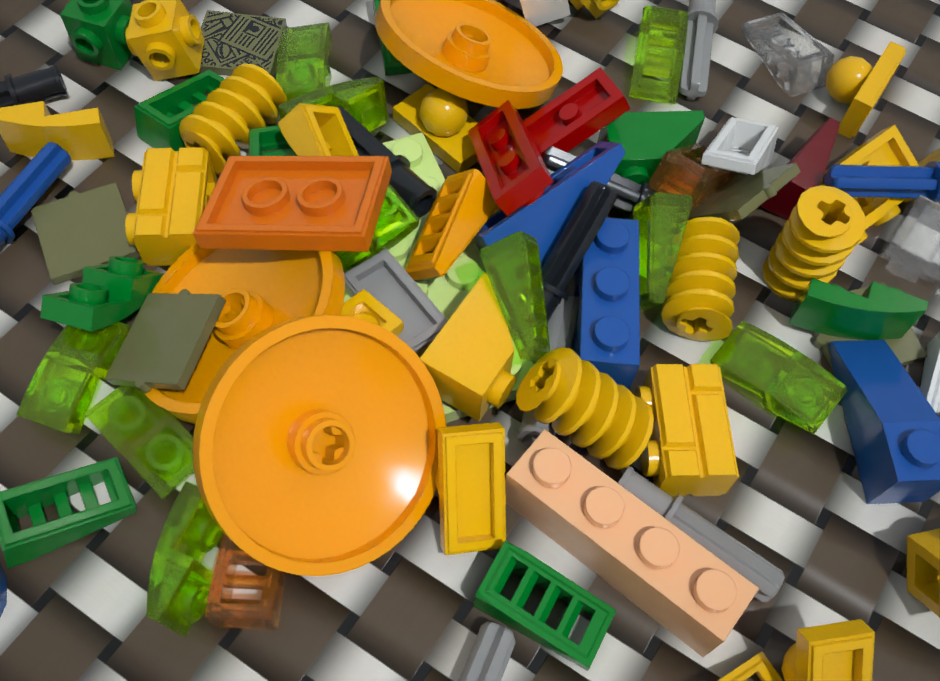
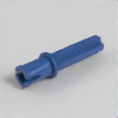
(886, 180)
(29, 187)

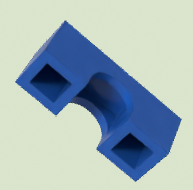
(609, 301)

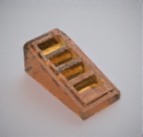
(685, 175)
(241, 613)

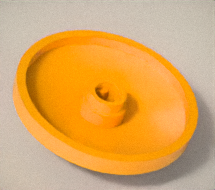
(472, 49)
(258, 292)
(318, 444)

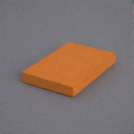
(295, 203)

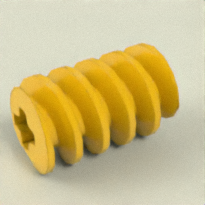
(238, 105)
(814, 241)
(703, 281)
(587, 407)

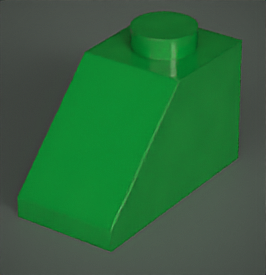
(648, 137)

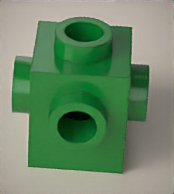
(99, 30)

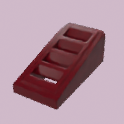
(812, 162)

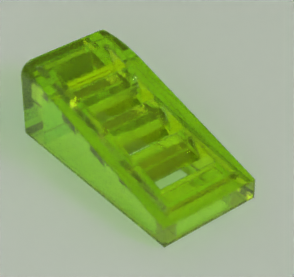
(662, 40)
(661, 231)
(518, 285)

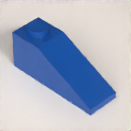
(553, 209)
(888, 423)

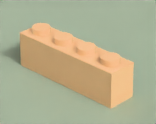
(628, 544)

